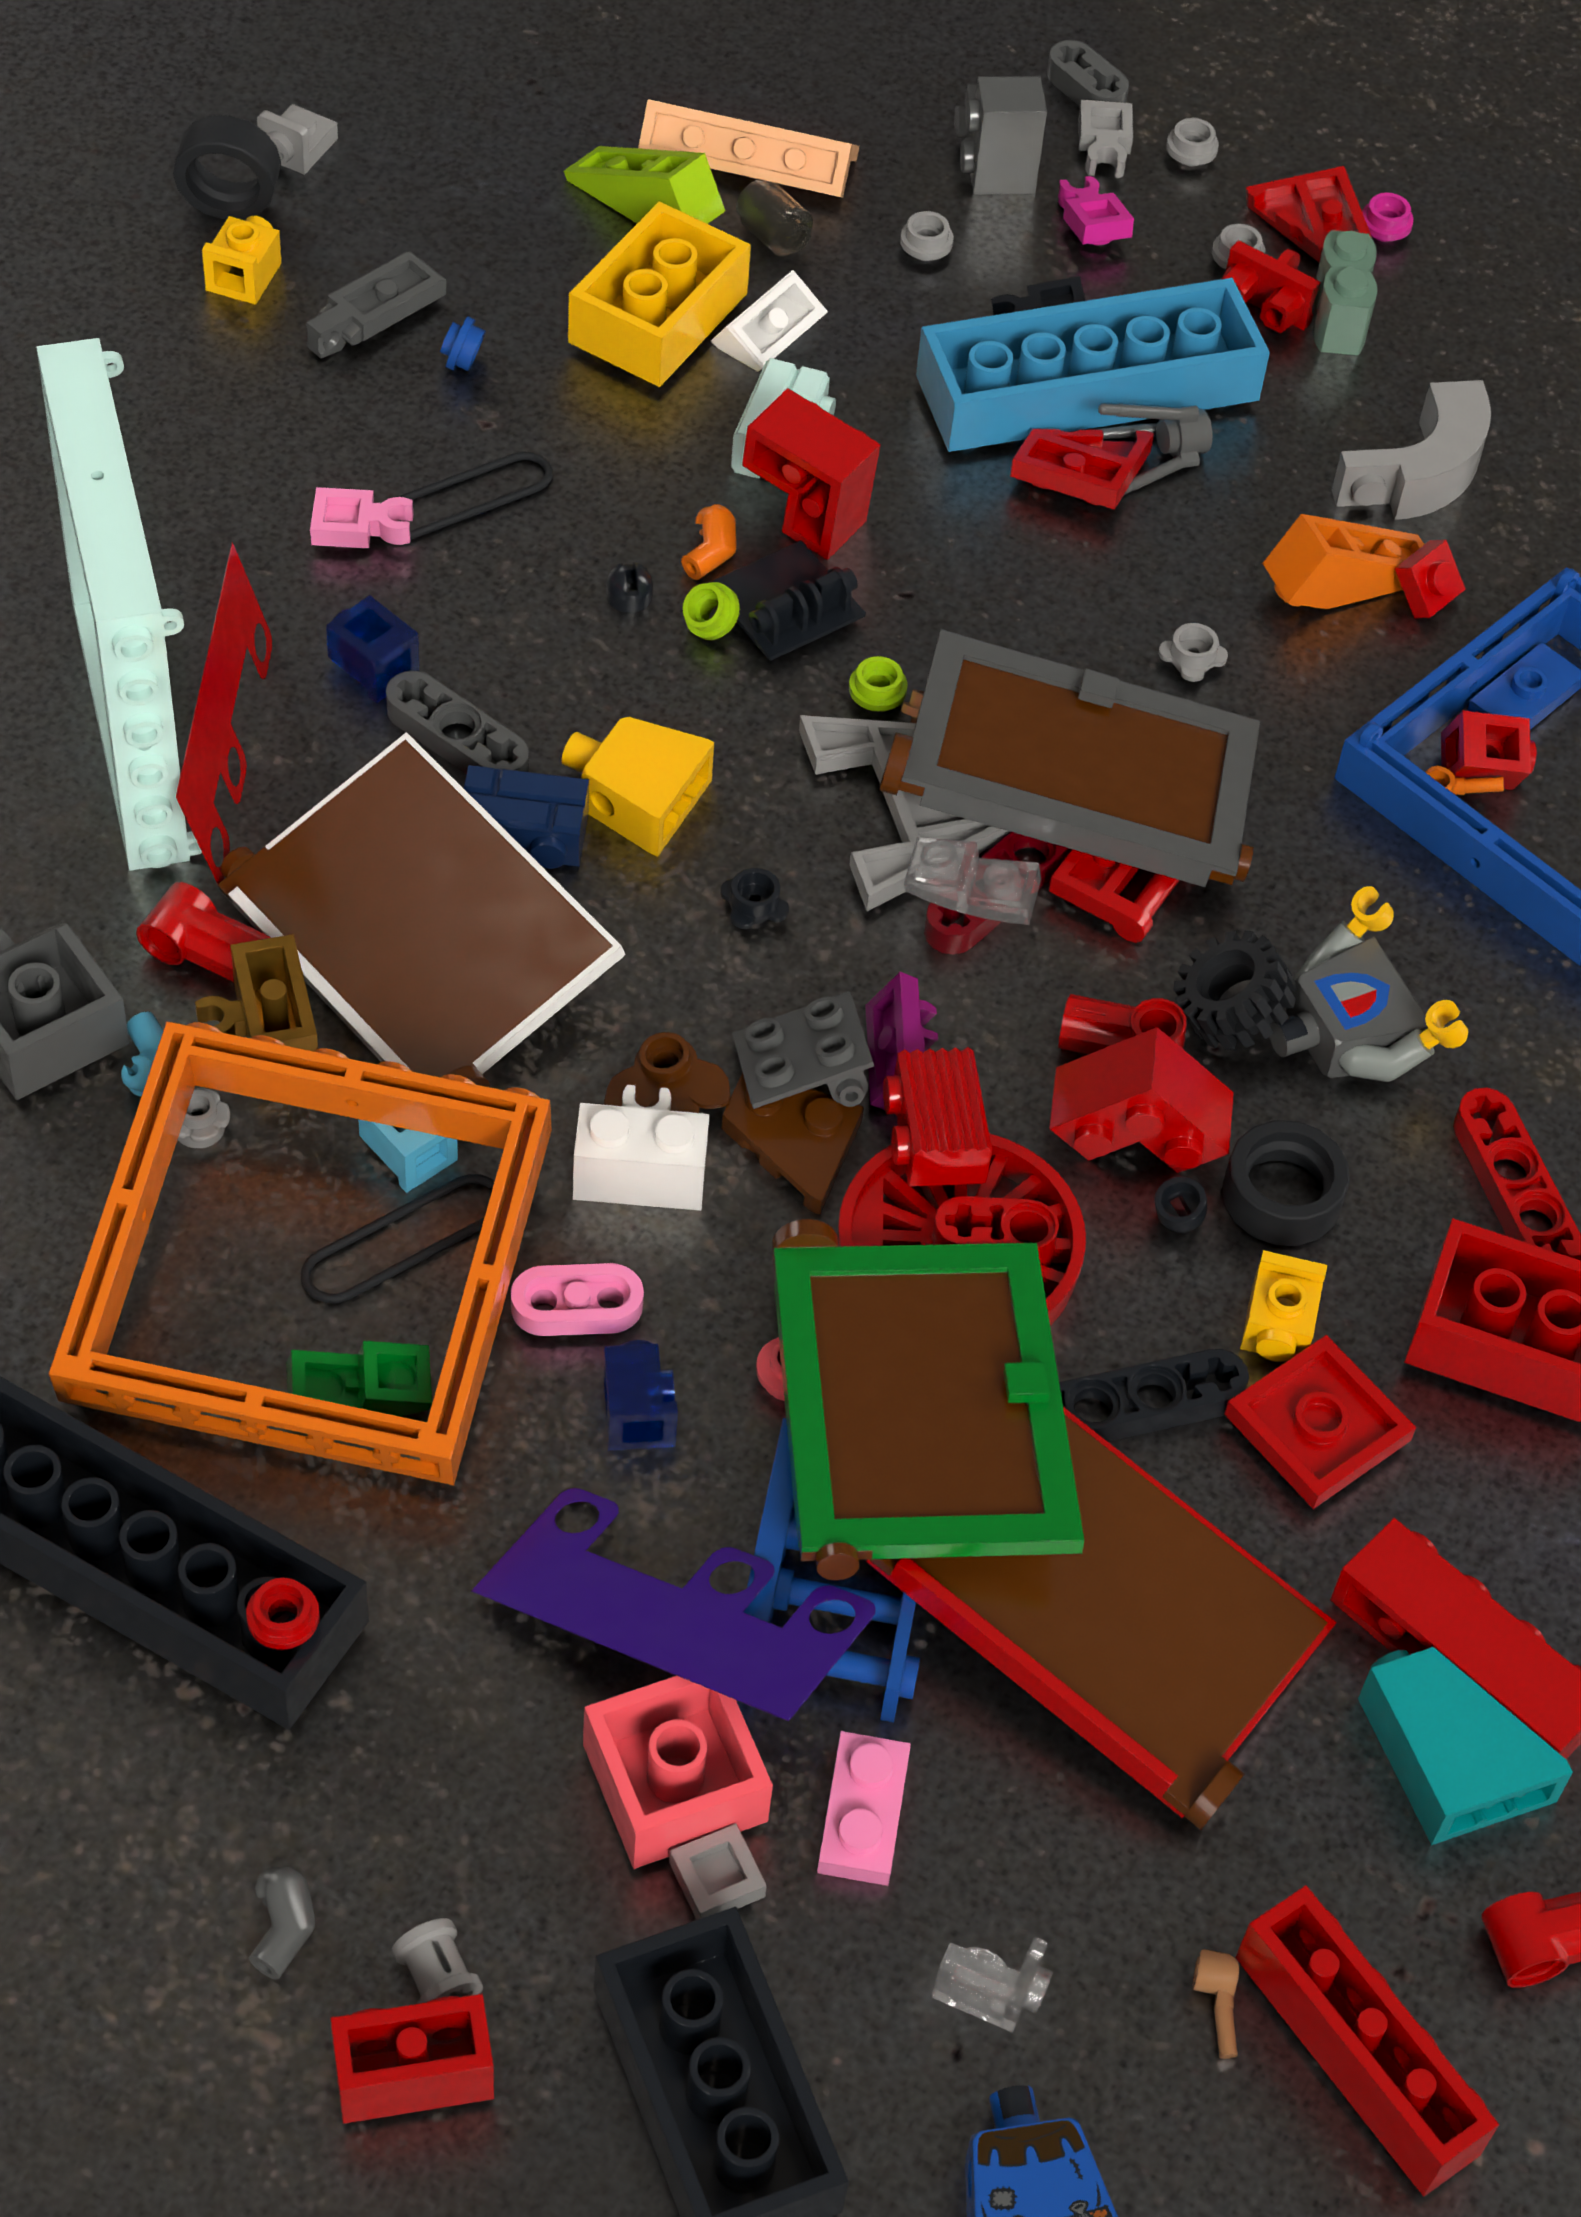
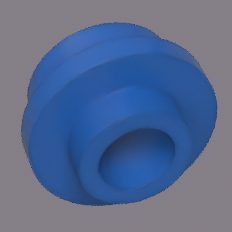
(462, 344)

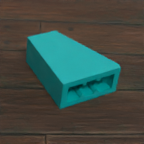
(1456, 1746)

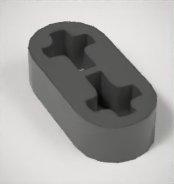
(1085, 74)

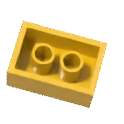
(658, 293)

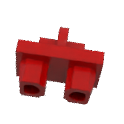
(1273, 286)

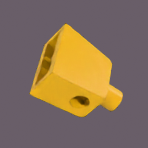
(642, 778)

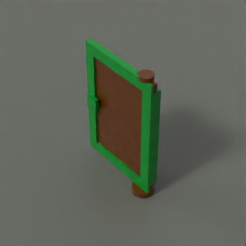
(920, 1401)

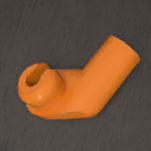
(717, 544)

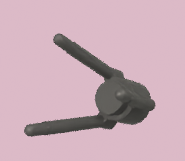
(1181, 432)

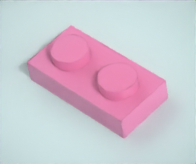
(864, 1808)

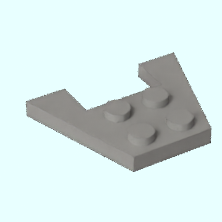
(852, 743)

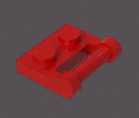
(1096, 888)

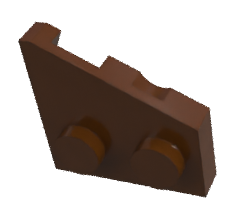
(796, 1138)

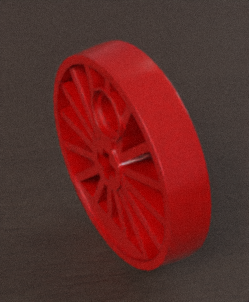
(973, 1219)

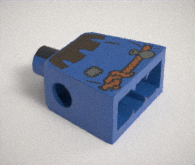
(1032, 2165)

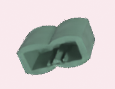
(1345, 292)

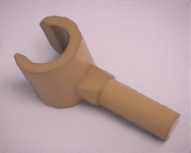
(1218, 1975)

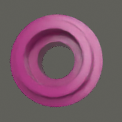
(1388, 217)

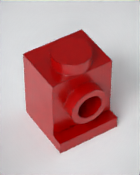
(1489, 747)

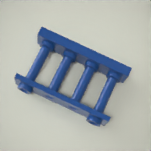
(779, 1532)

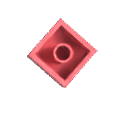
(674, 1766)

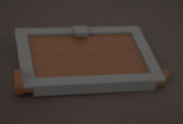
(1080, 761)

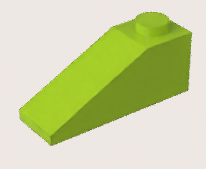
(640, 178)

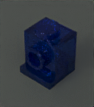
(372, 645)
(638, 1397)

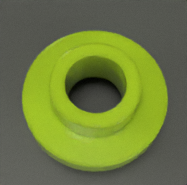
(699, 605)
(878, 684)

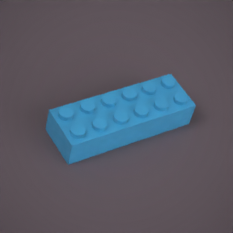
(1058, 363)

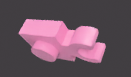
(351, 517)

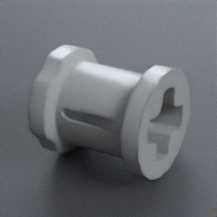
(435, 1961)

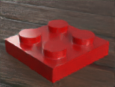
(1319, 1421)

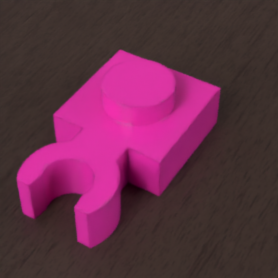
(1092, 215)

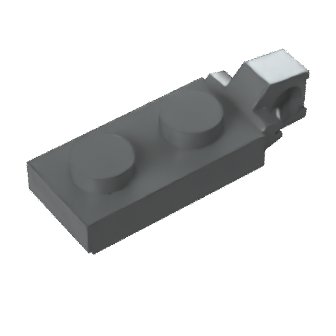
(374, 303)

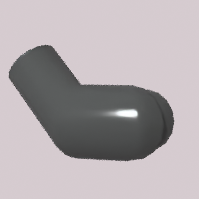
(291, 1915)

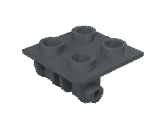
(806, 1051)

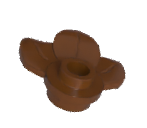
(690, 1081)

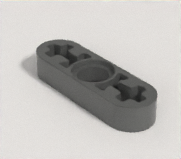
(446, 709)

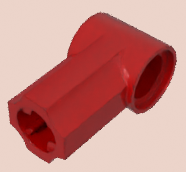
(190, 928)
(1097, 1023)
(1534, 1936)

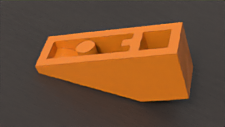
(1337, 562)

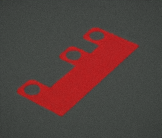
(211, 726)

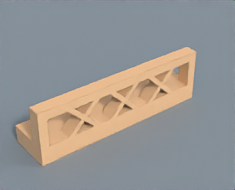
(750, 147)

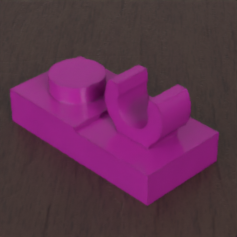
(894, 1024)

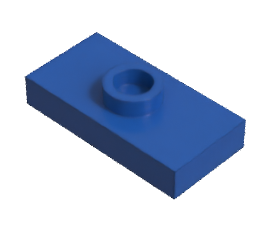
(1530, 687)

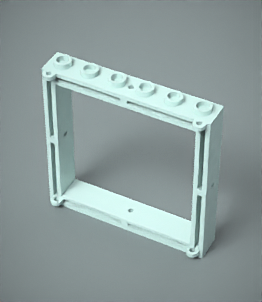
(115, 601)

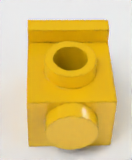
(245, 245)
(1283, 1306)

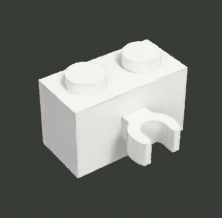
(640, 1154)

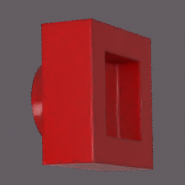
(1430, 578)

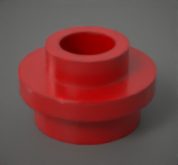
(278, 1596)

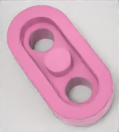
(576, 1299)

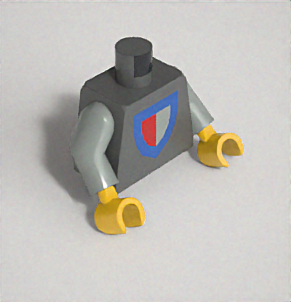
(1358, 1010)

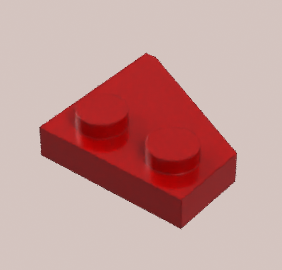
(1309, 207)
(1081, 463)

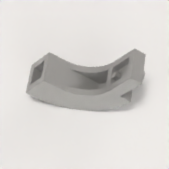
(1430, 472)

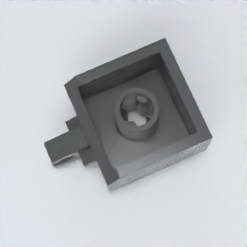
(54, 1010)

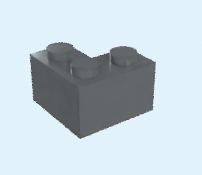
(1002, 134)

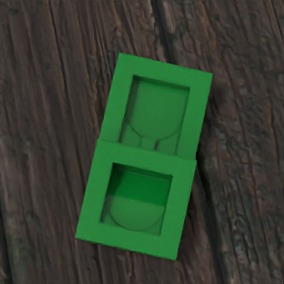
(378, 1378)

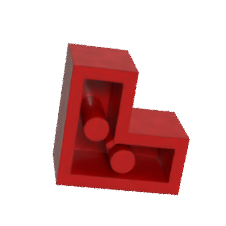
(819, 465)
(1143, 1094)

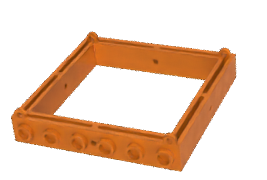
(334, 1085)

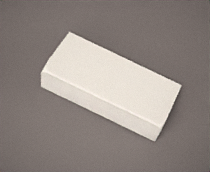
(771, 323)

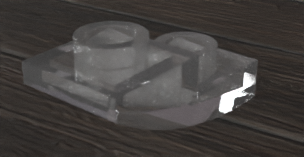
(959, 880)

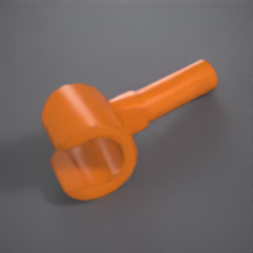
(1461, 786)

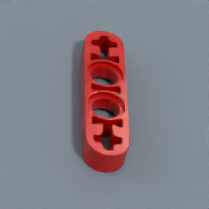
(1507, 1195)

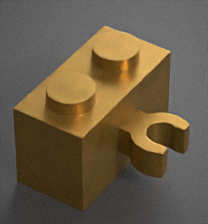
(268, 994)

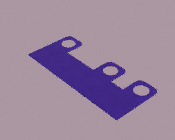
(667, 1626)

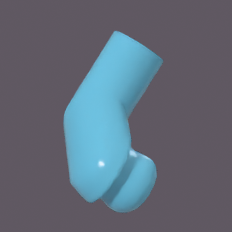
(146, 1035)

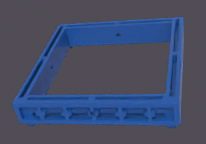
(1482, 853)

